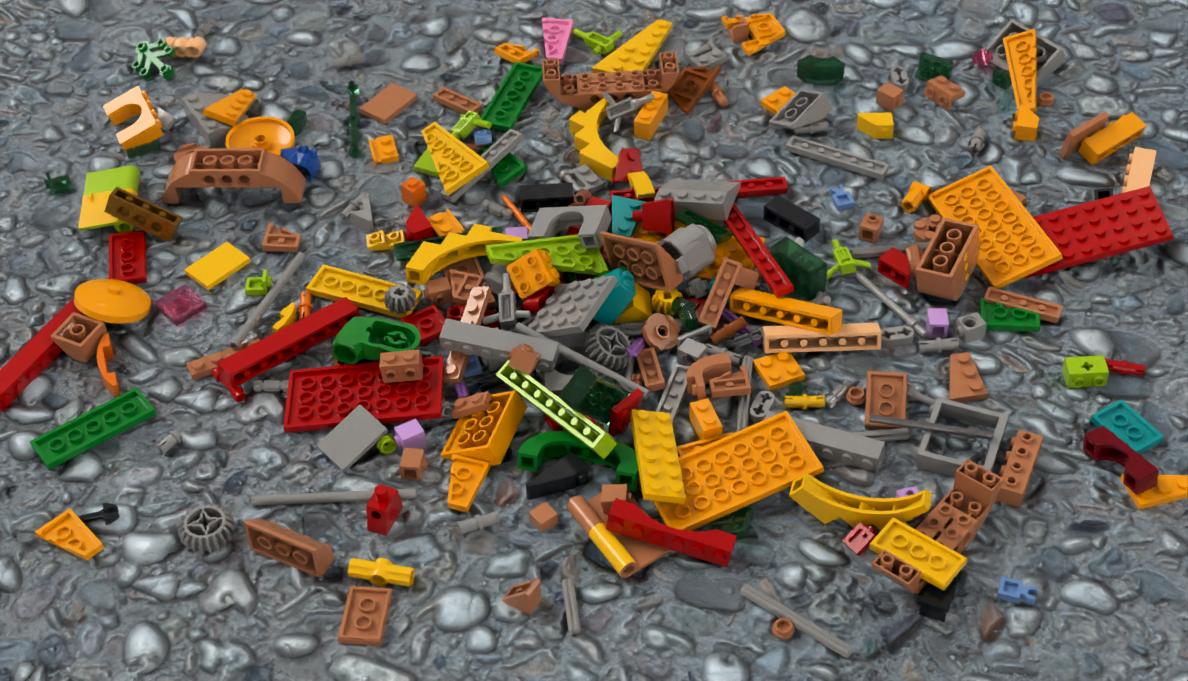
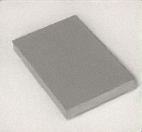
(352, 438)

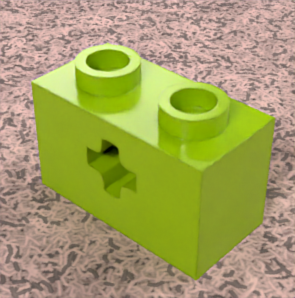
(1085, 371)

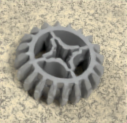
(608, 346)
(193, 528)

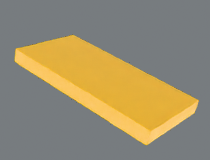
(934, 560)

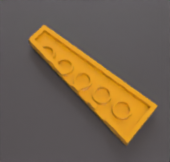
(1022, 64)

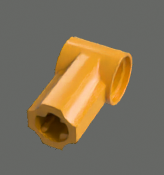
(916, 195)

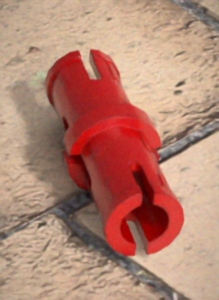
(1125, 367)

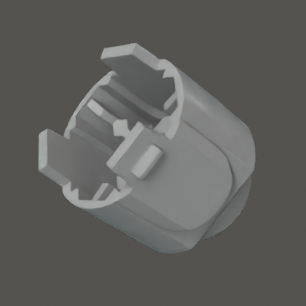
(691, 249)

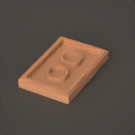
(388, 103)
(1073, 140)
(885, 397)
(365, 615)

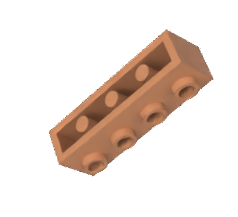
(1019, 467)

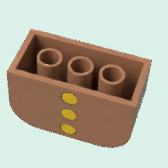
(949, 259)

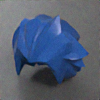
(303, 159)

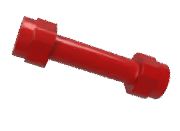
(236, 393)

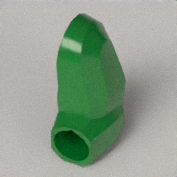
(372, 336)

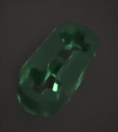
(297, 121)

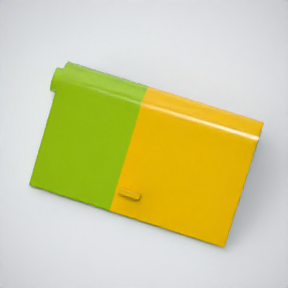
(96, 194)

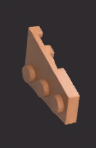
(965, 380)

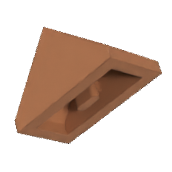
(524, 596)

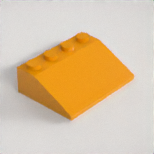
(488, 432)

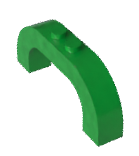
(560, 443)

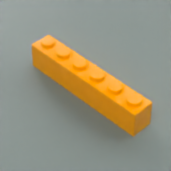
(786, 311)

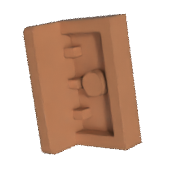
(943, 91)

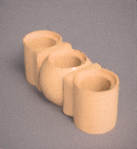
(186, 47)

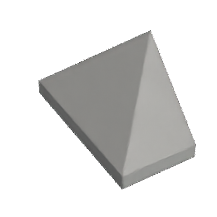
(700, 335)

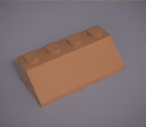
(288, 546)

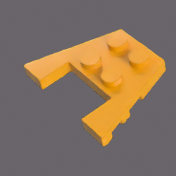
(762, 28)

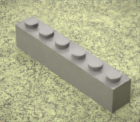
(494, 343)
(840, 445)

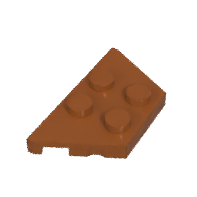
(691, 86)

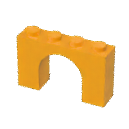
(130, 104)

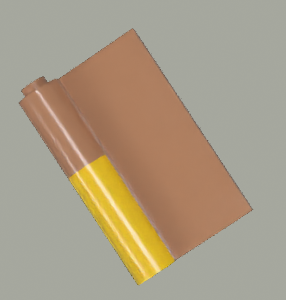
(623, 552)

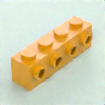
(1111, 138)

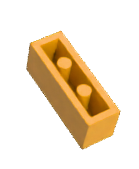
(651, 116)

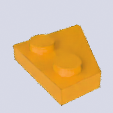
(515, 53)

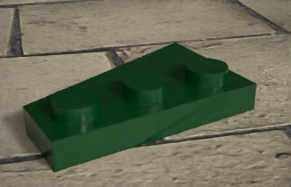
(719, 233)

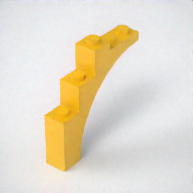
(587, 141)
(454, 248)
(830, 504)

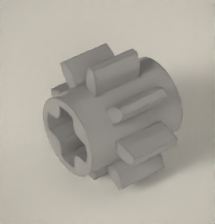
(697, 288)

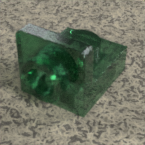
(1001, 78)
(59, 184)

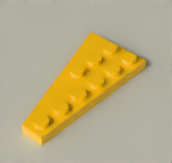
(452, 158)

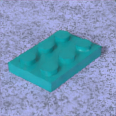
(1128, 426)

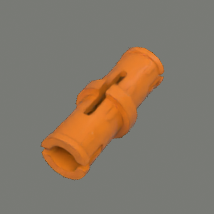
(305, 307)

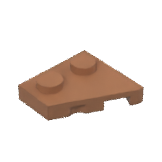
(462, 284)
(730, 384)

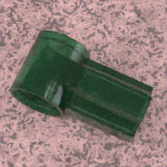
(686, 313)

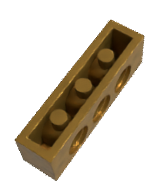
(143, 214)

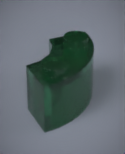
(820, 70)

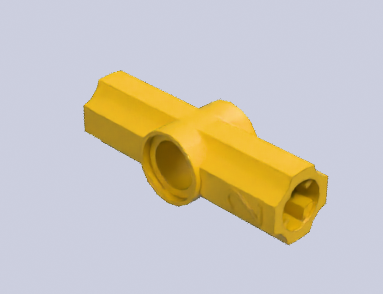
(381, 572)

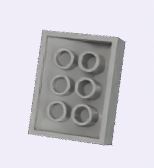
(1048, 53)
(211, 130)
(706, 198)

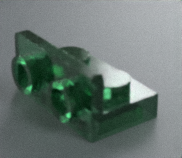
(933, 66)

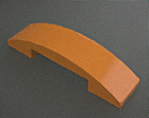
(105, 353)

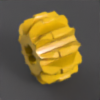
(663, 300)

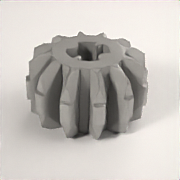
(400, 298)

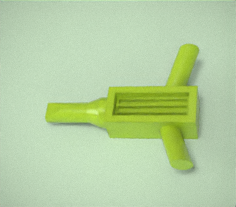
(598, 42)
(467, 124)
(844, 261)

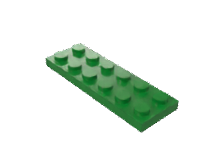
(513, 96)
(92, 428)

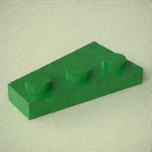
(507, 168)
(1008, 319)

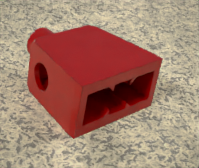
(657, 216)
(383, 503)

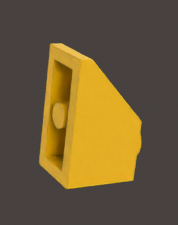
(876, 124)

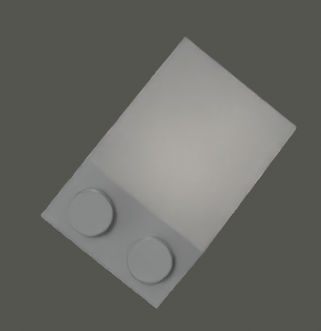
(802, 109)

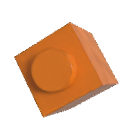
(413, 192)

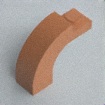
(704, 370)

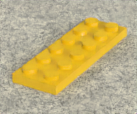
(358, 288)
(657, 456)

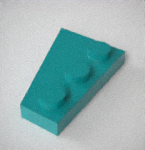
(622, 215)

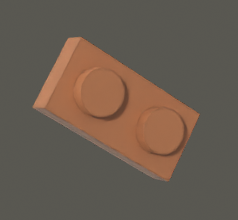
(471, 405)

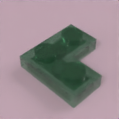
(738, 523)

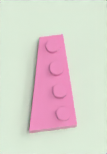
(556, 37)

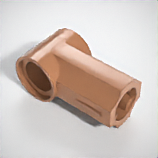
(914, 255)

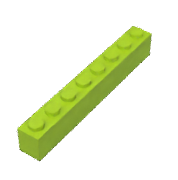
(557, 410)

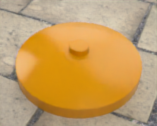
(262, 133)
(112, 301)

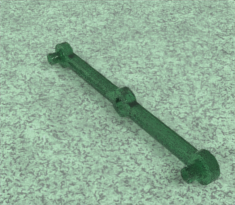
(353, 120)

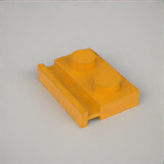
(383, 150)
(445, 223)

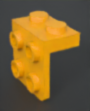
(533, 273)

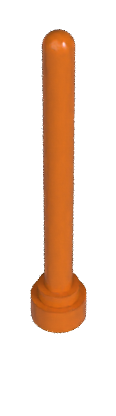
(516, 212)

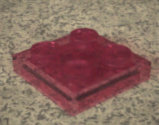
(180, 305)

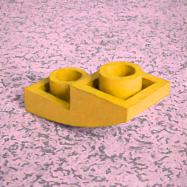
(641, 184)
(379, 241)
(288, 317)

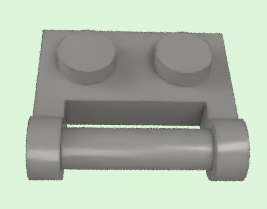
(709, 59)
(585, 177)

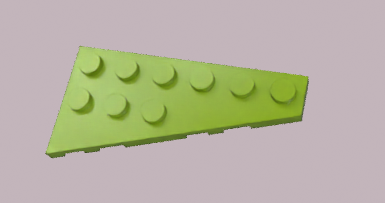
(564, 251)

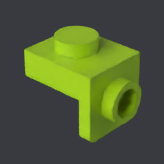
(258, 285)

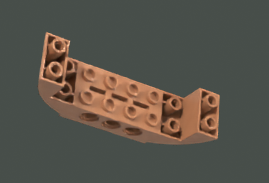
(586, 88)
(234, 169)
(949, 523)

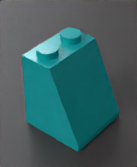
(618, 298)

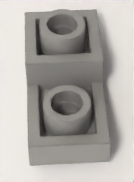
(166, 119)

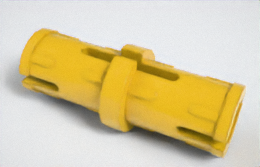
(804, 401)

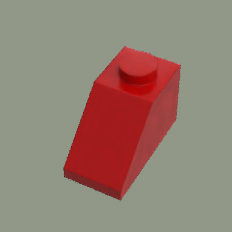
(418, 226)
(895, 267)

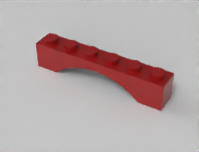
(710, 546)

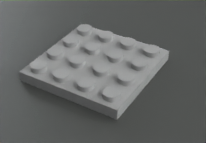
(572, 306)

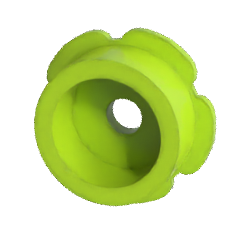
(389, 447)

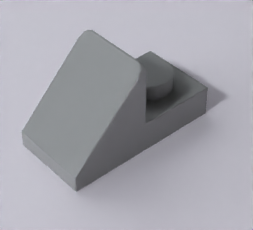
(363, 218)

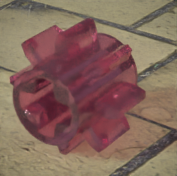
(982, 58)

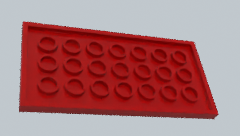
(1104, 228)
(327, 395)

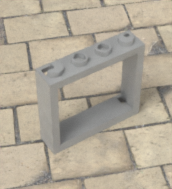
(947, 465)

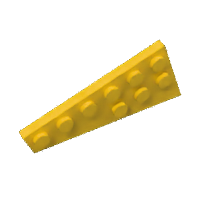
(638, 51)

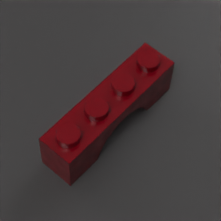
(1105, 445)

